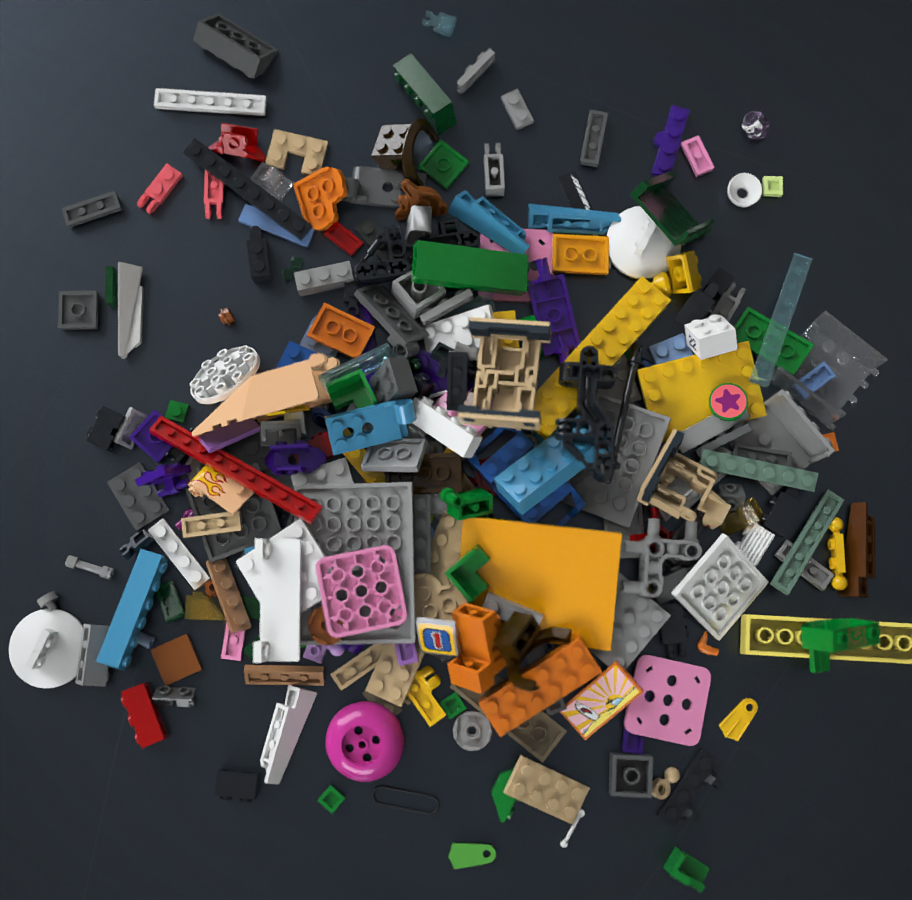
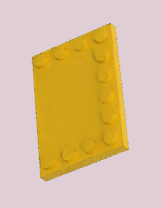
(685, 384)

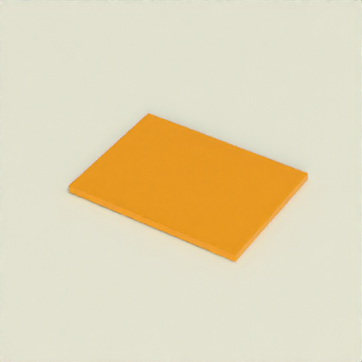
(553, 571)

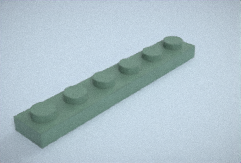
(759, 470)
(807, 542)

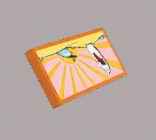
(601, 700)

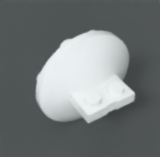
(639, 245)
(224, 377)
(46, 648)

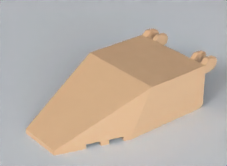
(273, 392)

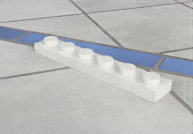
(210, 102)

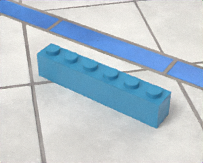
(132, 610)

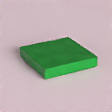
(443, 165)

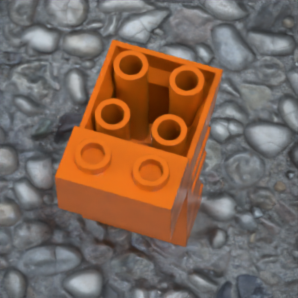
(479, 655)

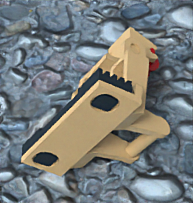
(673, 464)

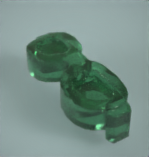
(295, 263)

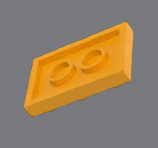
(580, 254)

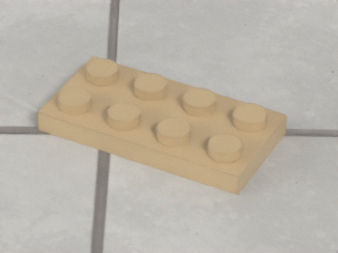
(546, 789)

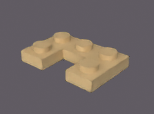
(284, 143)

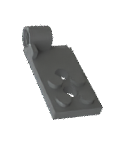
(368, 184)
(394, 318)

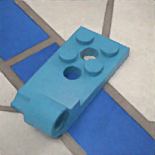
(387, 419)

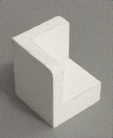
(298, 416)

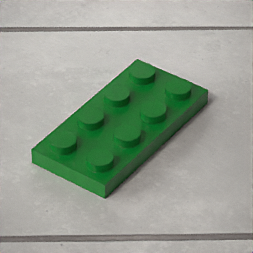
(753, 327)

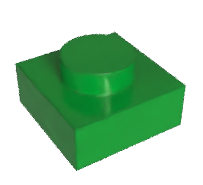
(177, 411)
(452, 705)
(331, 799)

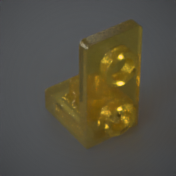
(742, 517)

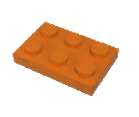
(341, 331)

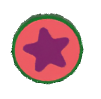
(728, 402)

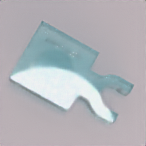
(442, 24)

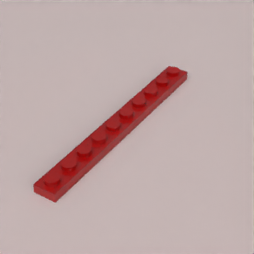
(237, 470)

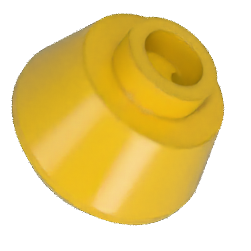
(663, 283)

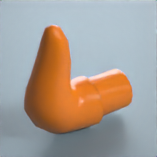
(704, 648)

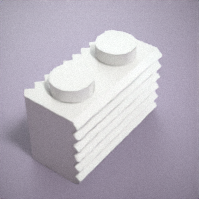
(755, 542)

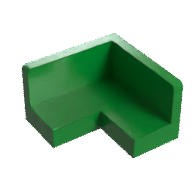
(351, 389)
(465, 575)
(686, 869)

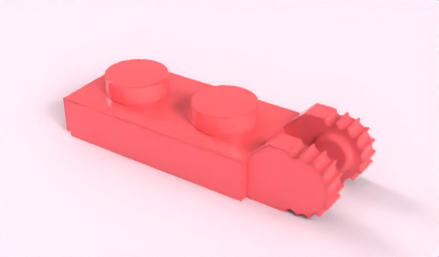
(160, 188)
(213, 195)

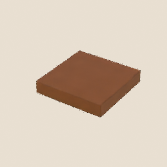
(176, 659)

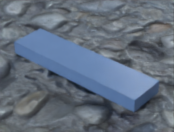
(252, 216)

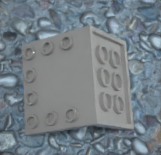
(786, 430)

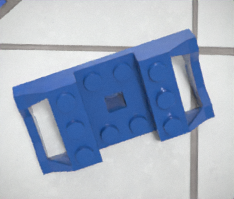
(505, 457)

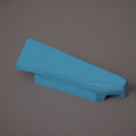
(489, 221)

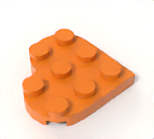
(319, 196)

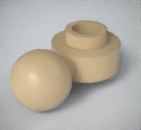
(661, 787)

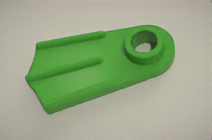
(469, 854)

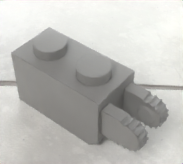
(493, 172)

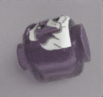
(755, 125)

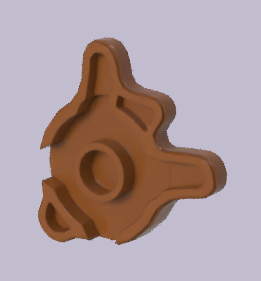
(419, 196)

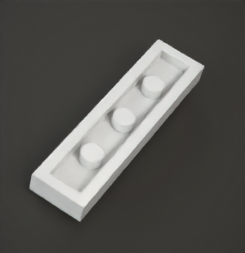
(179, 554)

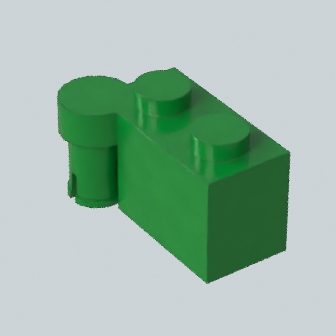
(467, 503)

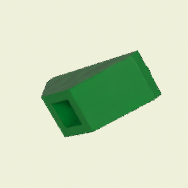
(502, 801)

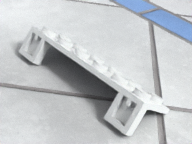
(279, 600)

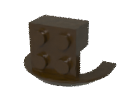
(398, 143)
(519, 638)

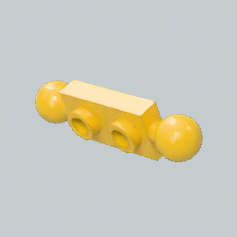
(837, 560)

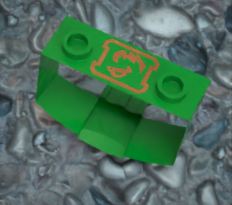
(836, 636)

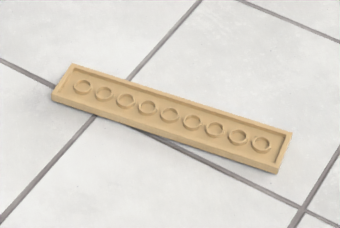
(388, 678)

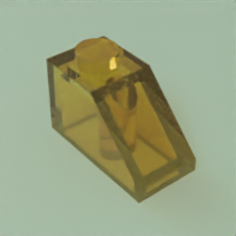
(202, 608)

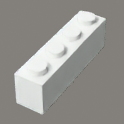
(446, 428)

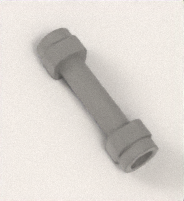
(75, 562)

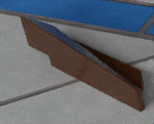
(859, 551)

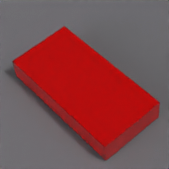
(344, 238)

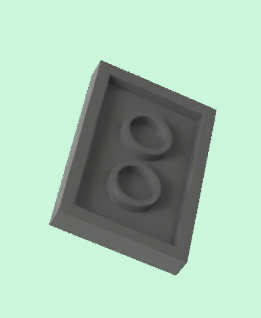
(141, 502)

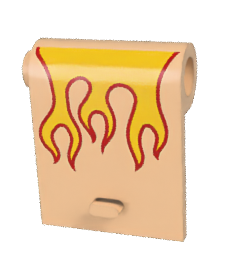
(219, 489)

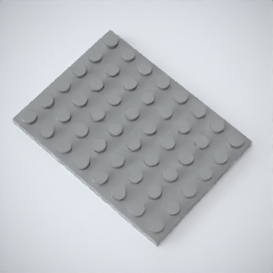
(361, 519)

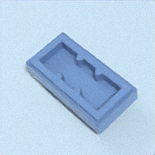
(818, 377)

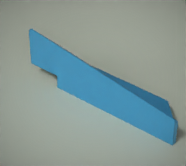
(570, 219)

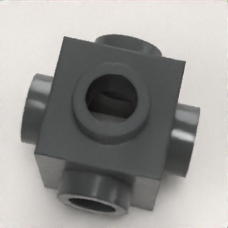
(732, 494)

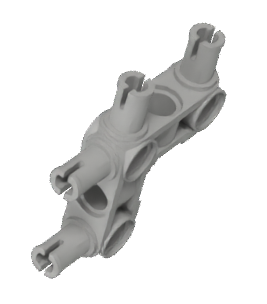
(651, 563)

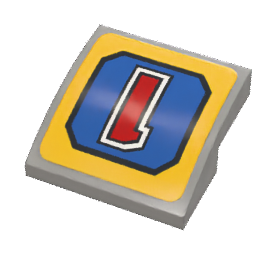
(438, 636)

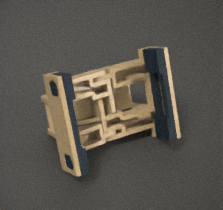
(516, 399)

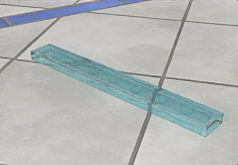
(780, 320)

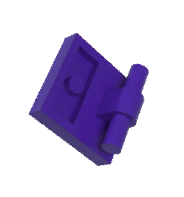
(168, 476)

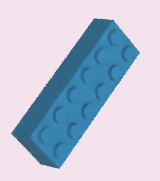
(542, 472)

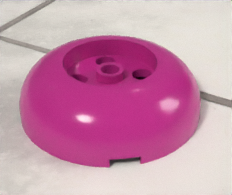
(375, 721)

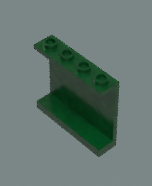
(668, 211)

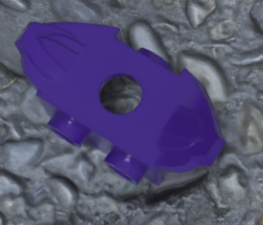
(309, 458)

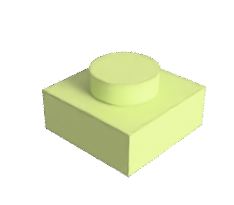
(772, 186)

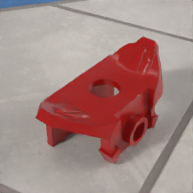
(239, 142)

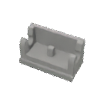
(279, 431)

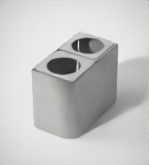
(418, 223)

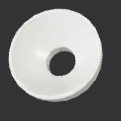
(749, 184)

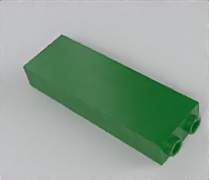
(470, 268)

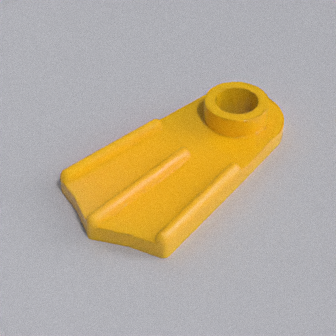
(738, 719)

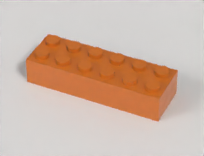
(557, 676)

